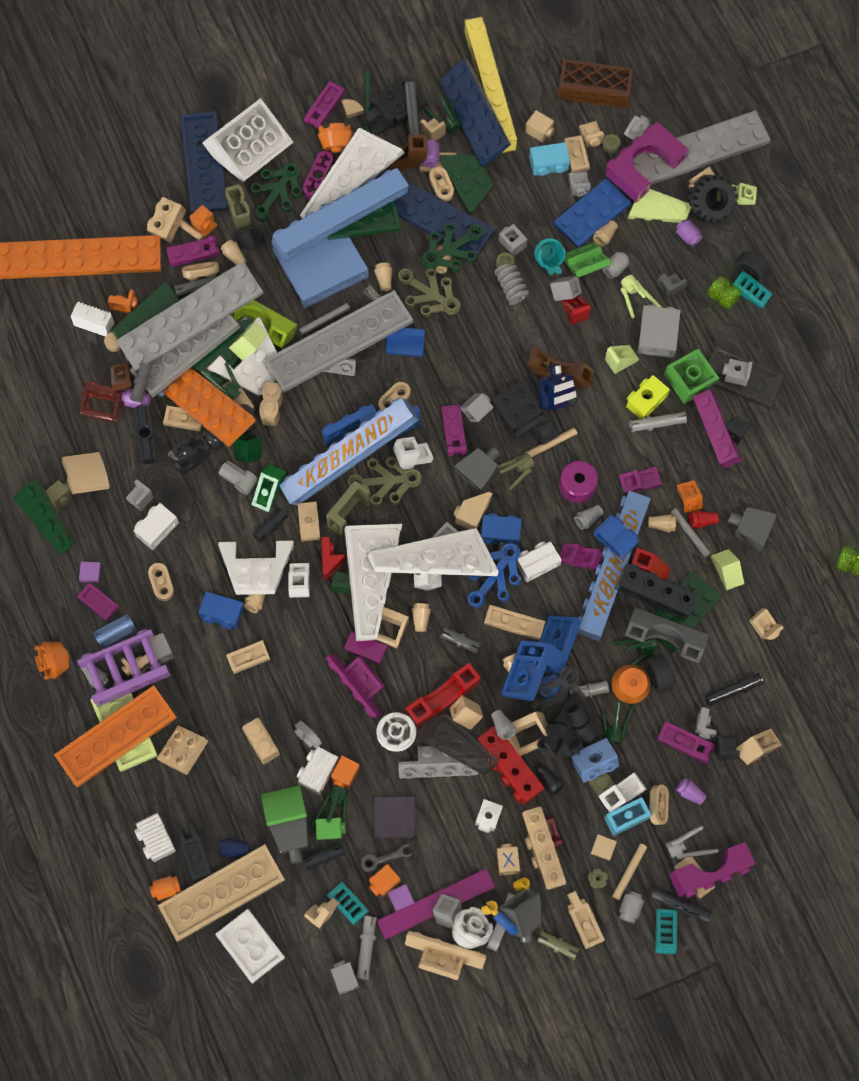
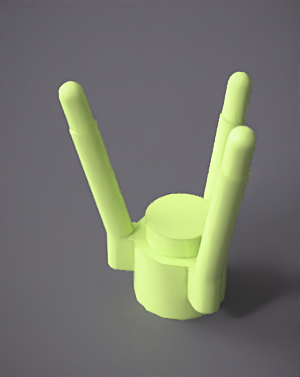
(631, 286)

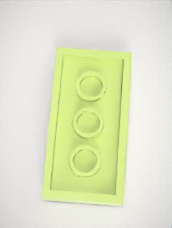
(141, 753)

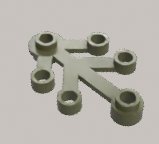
(431, 293)
(388, 480)

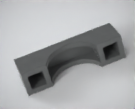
(687, 640)

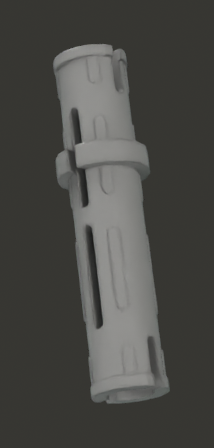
(656, 422)
(367, 938)

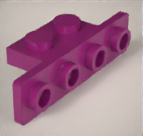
(360, 680)

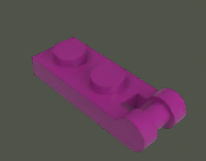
(324, 104)
(193, 251)
(453, 429)
(685, 742)

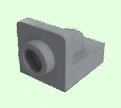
(637, 127)
(579, 183)
(703, 721)

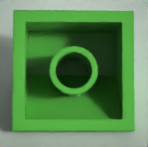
(690, 375)

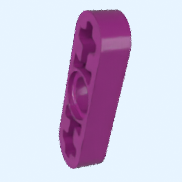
(317, 167)

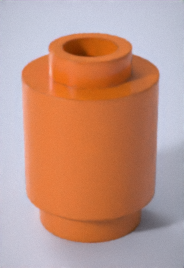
(165, 888)

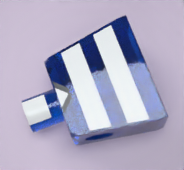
(557, 390)

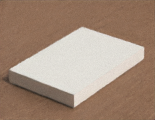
(250, 946)

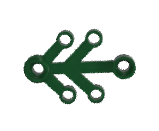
(277, 188)
(450, 249)

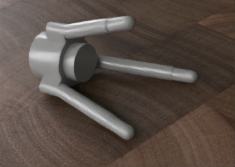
(677, 846)

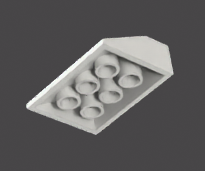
(248, 141)

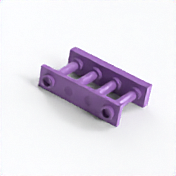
(139, 679)

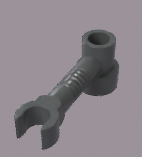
(383, 859)

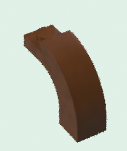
(414, 153)
(541, 363)

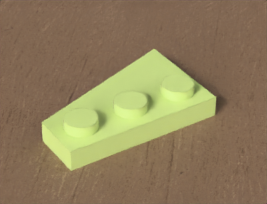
(660, 206)

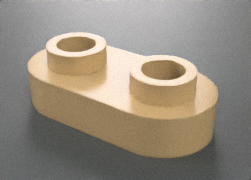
(441, 185)
(206, 269)
(392, 394)
(162, 582)
(659, 804)

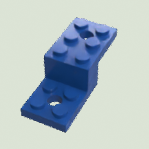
(335, 432)
(541, 657)

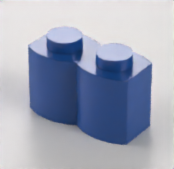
(616, 537)

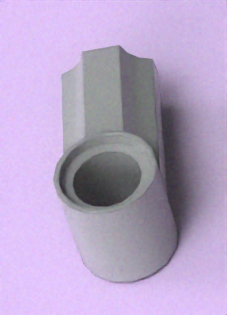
(243, 480)

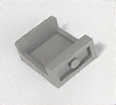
(659, 331)

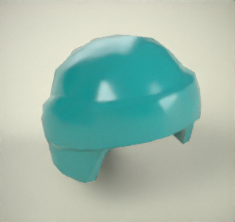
(550, 254)

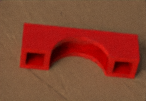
(435, 702)

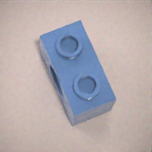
(595, 760)

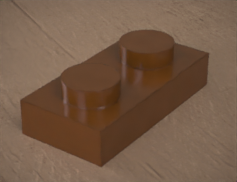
(120, 376)

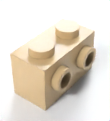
(166, 219)

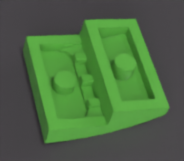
(586, 259)
(283, 805)

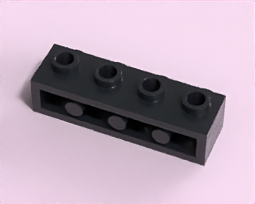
(656, 591)

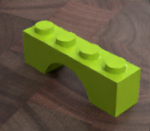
(278, 327)

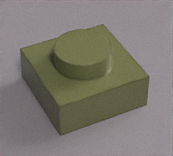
(601, 784)

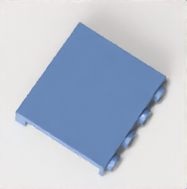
(323, 269)

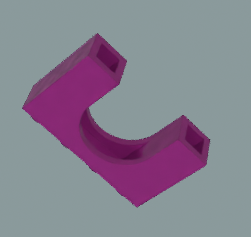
(654, 140)

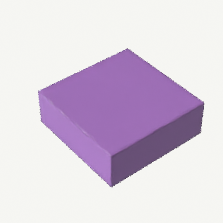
(90, 572)
(400, 897)

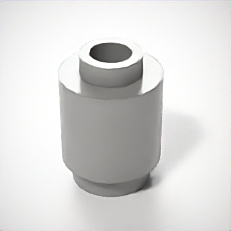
(618, 262)
(631, 907)

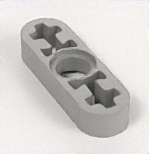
(498, 932)

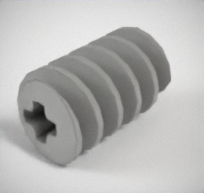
(511, 283)

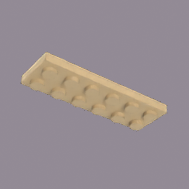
(221, 893)

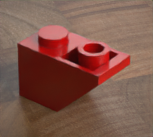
(650, 562)

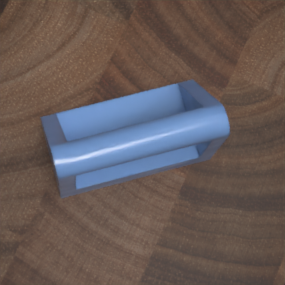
(115, 632)

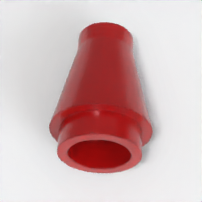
(701, 519)

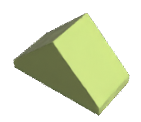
(249, 341)
(620, 357)
(728, 568)

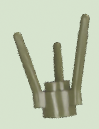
(522, 463)

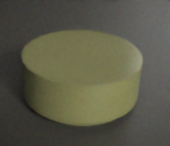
(611, 143)
(504, 258)

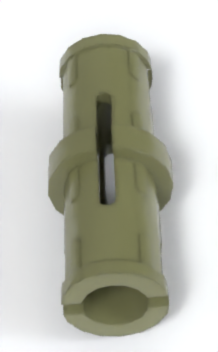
(558, 945)

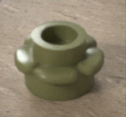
(597, 883)

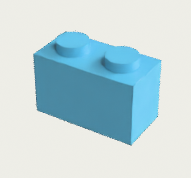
(549, 159)
(627, 816)

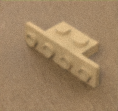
(543, 849)
(443, 957)

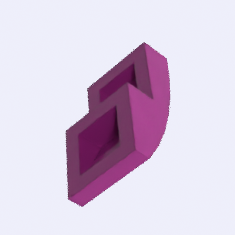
(641, 480)
(581, 557)

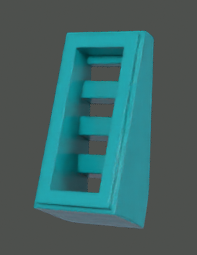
(749, 281)
(356, 918)
(660, 946)

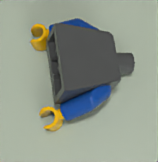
(520, 913)

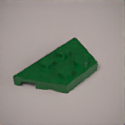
(468, 179)

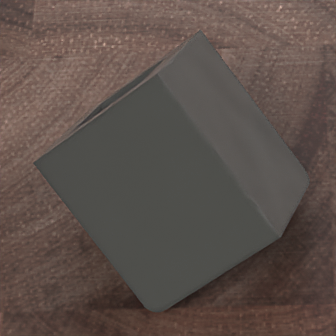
(671, 285)

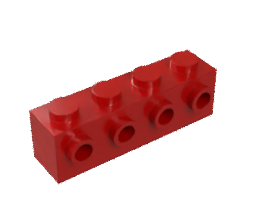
(511, 767)

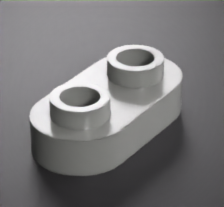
(307, 735)

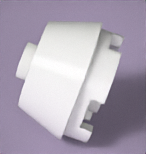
(396, 731)
(471, 928)

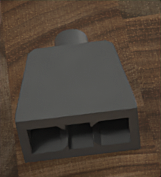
(478, 468)
(753, 526)
(291, 838)

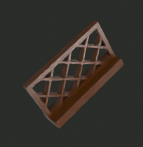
(595, 94)

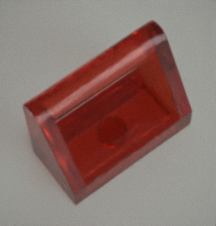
(101, 392)

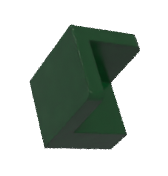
(248, 448)
(341, 583)

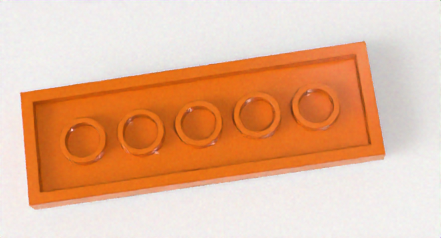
(209, 406)
(115, 736)

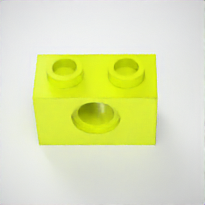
(644, 407)

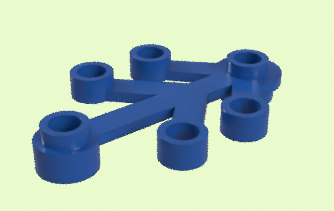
(505, 559)

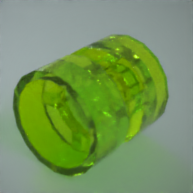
(723, 292)
(848, 560)

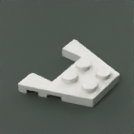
(252, 371)
(255, 574)

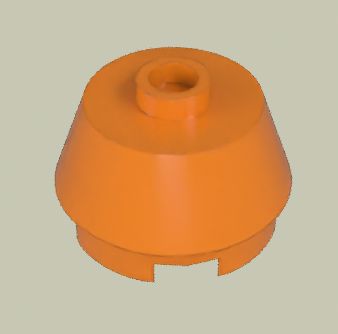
(335, 137)
(52, 659)
(631, 684)

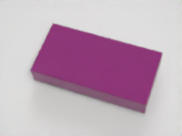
(98, 602)
(367, 649)

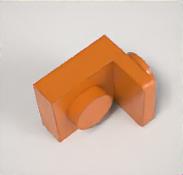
(122, 304)
(690, 496)

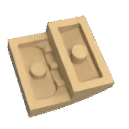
(85, 473)

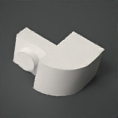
(410, 453)
(299, 580)
(622, 793)

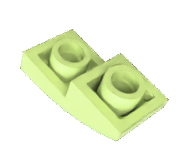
(745, 192)

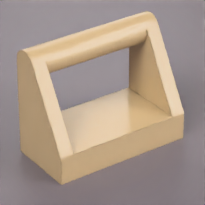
(397, 619)
(524, 723)

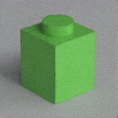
(331, 830)

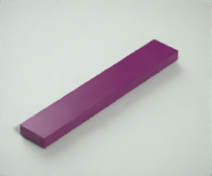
(423, 909)

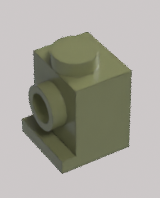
(59, 494)

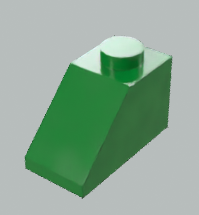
(268, 487)

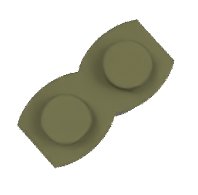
(238, 206)

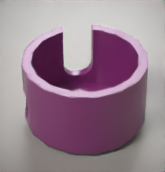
(581, 491)

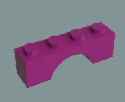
(716, 428)
(690, 878)

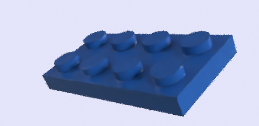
(591, 213)

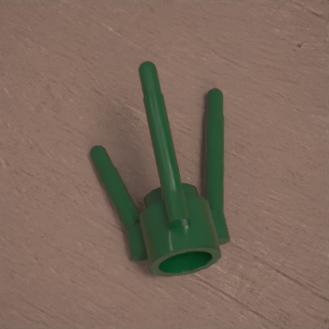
(451, 120)
(229, 390)
(646, 646)
(614, 733)
(336, 797)

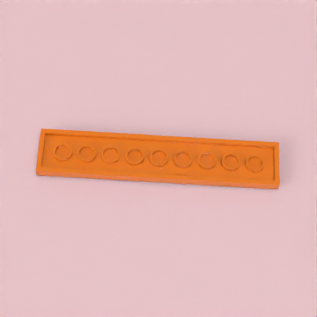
(80, 257)

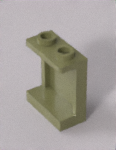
(337, 515)

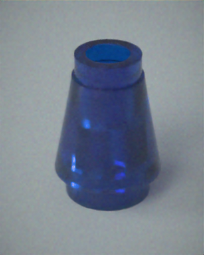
(233, 848)

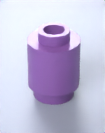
(432, 155)
(689, 232)
(130, 403)

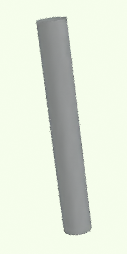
(322, 320)
(691, 534)

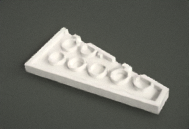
(359, 162)
(448, 554)
(368, 586)

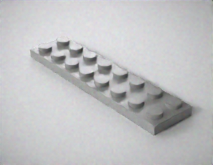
(707, 147)
(190, 316)
(338, 341)

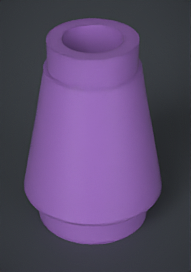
(690, 791)

